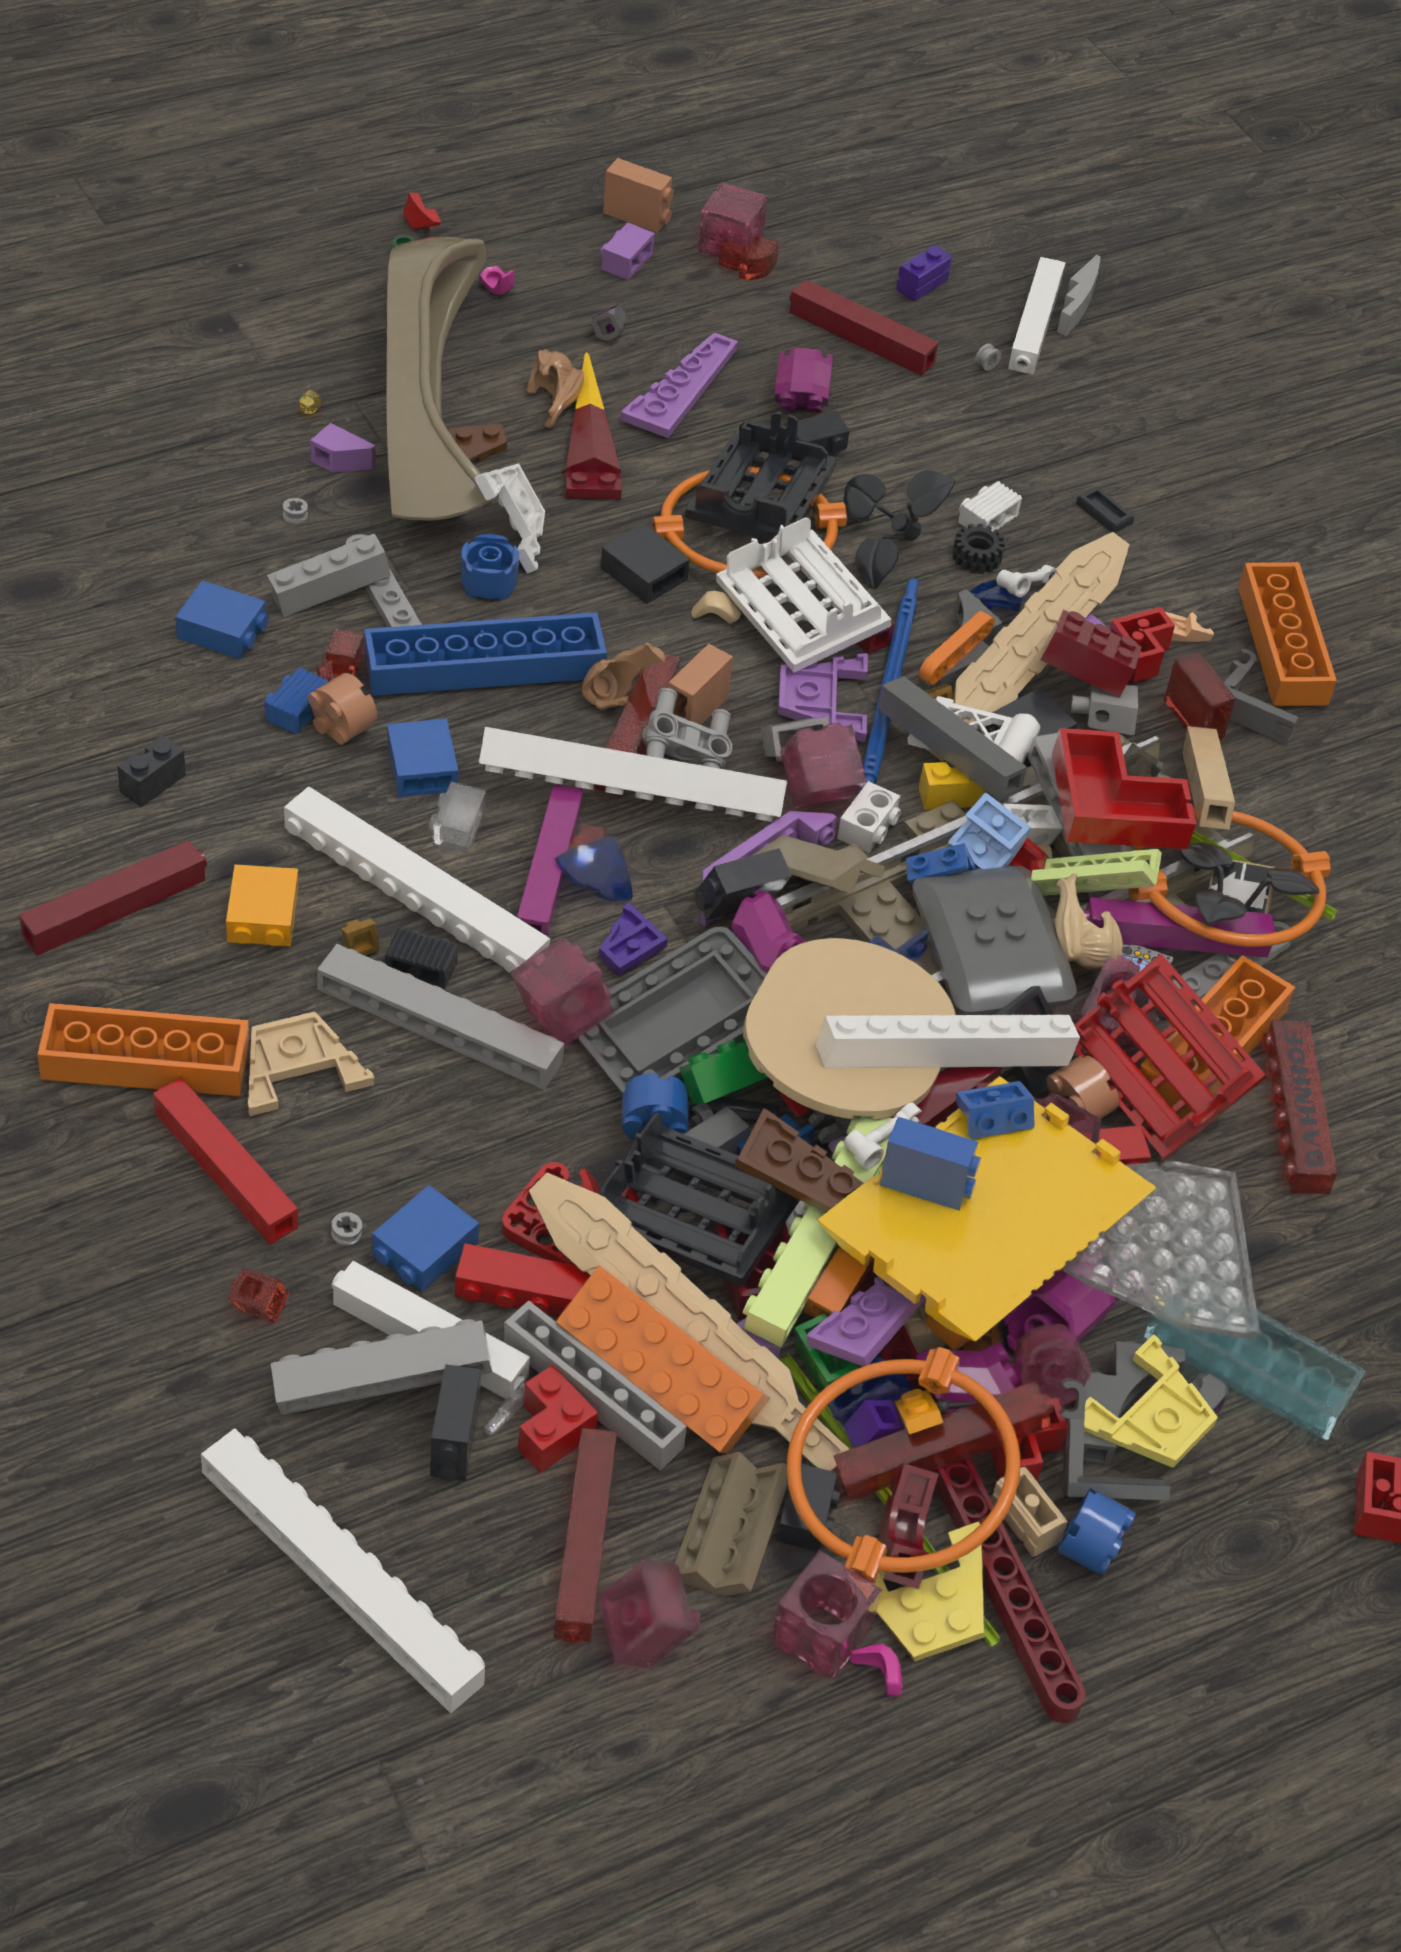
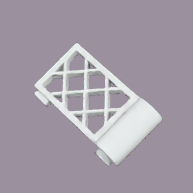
(1013, 736)

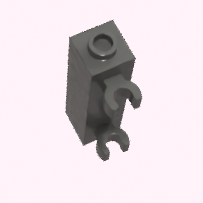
(720, 1130)

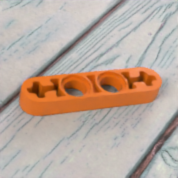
(956, 647)

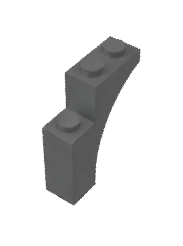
(966, 607)
(1117, 1391)

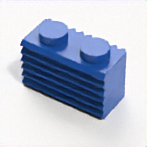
(289, 704)

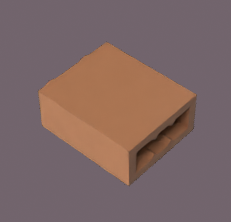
(638, 195)
(702, 684)

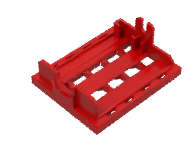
(1195, 1029)

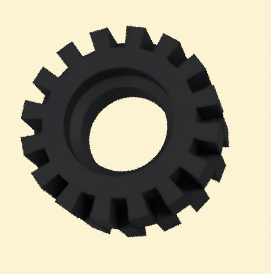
(975, 559)

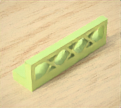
(1101, 871)

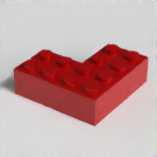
(1109, 806)

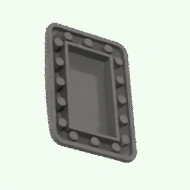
(993, 938)
(676, 1009)

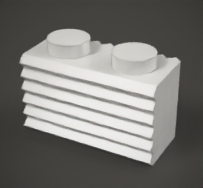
(991, 507)

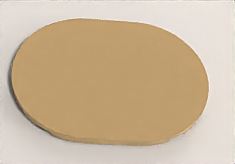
(838, 980)

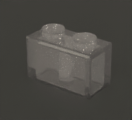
(458, 817)

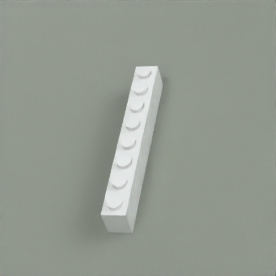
(946, 1041)

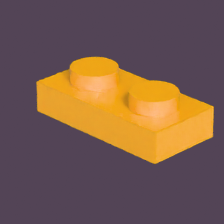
(918, 1410)

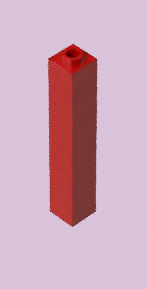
(225, 1161)

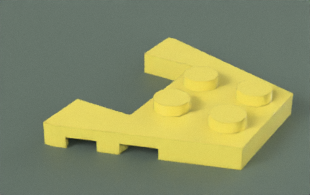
(1164, 1420)
(942, 1611)

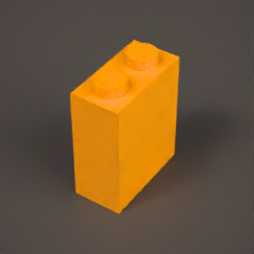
(262, 905)

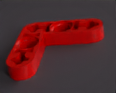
(532, 1219)

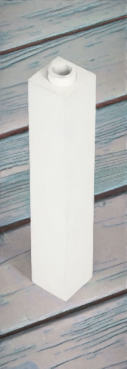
(1036, 315)
(402, 1312)

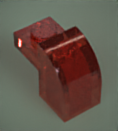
(751, 261)

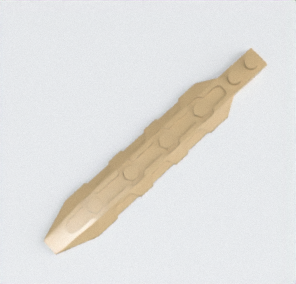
(1017, 650)
(597, 1233)

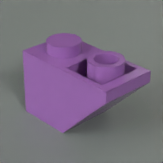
(341, 450)

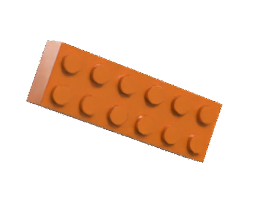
(1287, 634)
(1245, 1004)
(143, 1049)
(663, 1360)

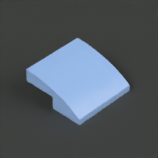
(991, 833)

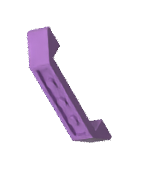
(805, 826)

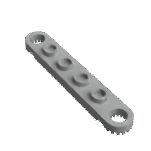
(390, 599)
(1209, 972)

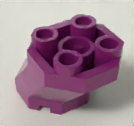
(803, 380)
(764, 929)
(1062, 1302)
(986, 1367)

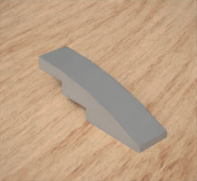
(1078, 296)

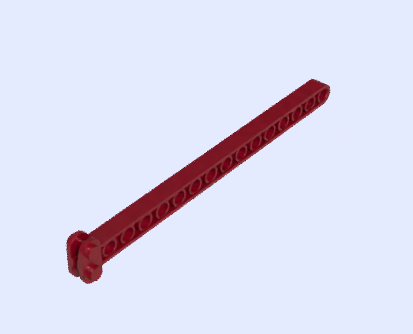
(1005, 1557)

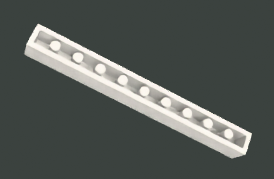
(632, 772)
(412, 880)
(344, 1570)

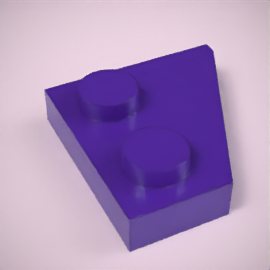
(631, 941)

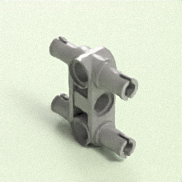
(684, 738)

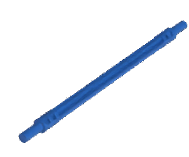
(893, 669)

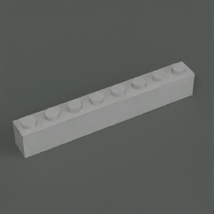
(440, 1016)

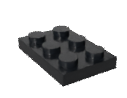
(1032, 1003)

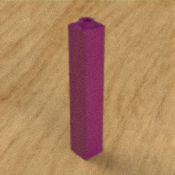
(545, 875)
(1147, 926)

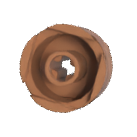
(342, 708)
(1085, 1086)

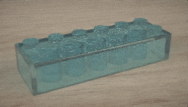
(1275, 1370)

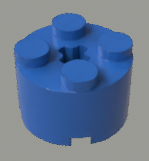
(489, 567)
(652, 1095)
(1096, 1531)

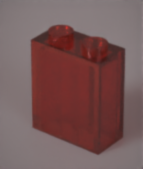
(1199, 695)

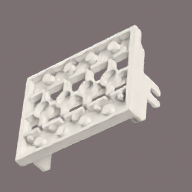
(858, 612)

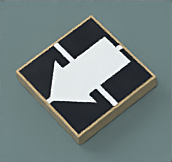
(1242, 880)

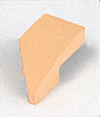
(1188, 629)

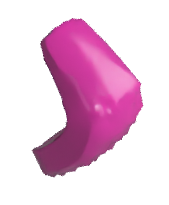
(496, 280)
(886, 1660)

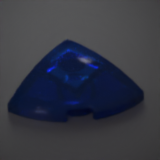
(993, 594)
(599, 867)

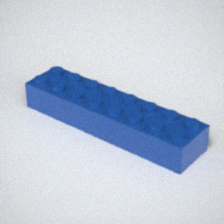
(482, 653)

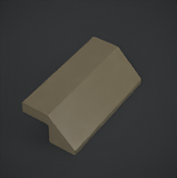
(823, 864)
(731, 1525)

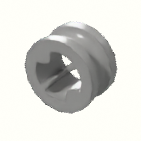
(988, 357)
(299, 511)
(338, 1233)

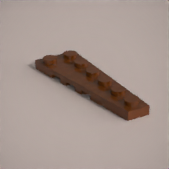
(794, 1166)

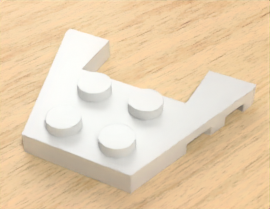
(522, 504)

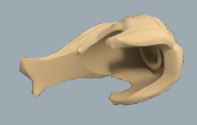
(1081, 938)

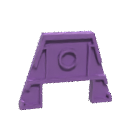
(814, 692)

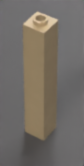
(1208, 778)

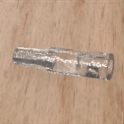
(506, 1410)

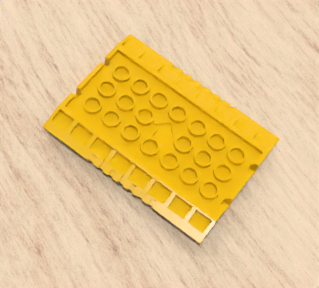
(1030, 1212)

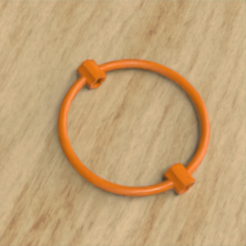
(671, 526)
(1313, 865)
(937, 1376)

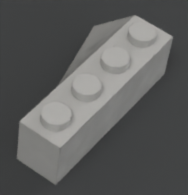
(329, 575)

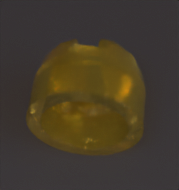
(309, 402)

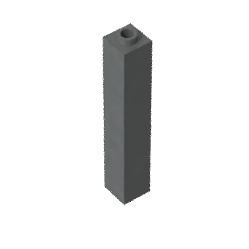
(952, 738)

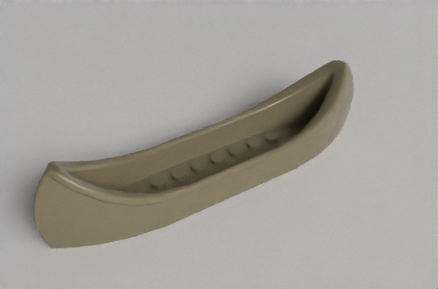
(424, 292)

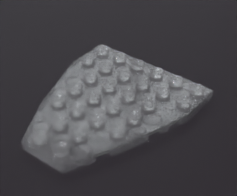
(1179, 1252)

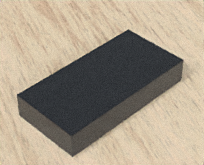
(1105, 510)

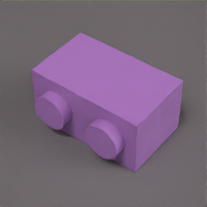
(627, 251)

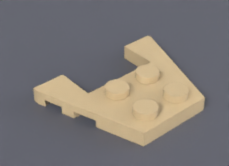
(294, 1049)

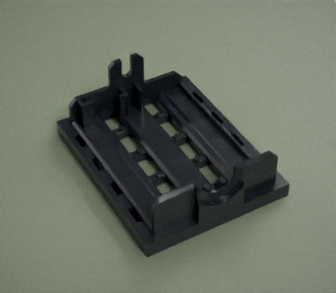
(757, 511)
(716, 1170)

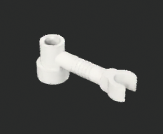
(1019, 583)
(866, 1147)

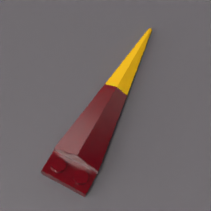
(591, 458)

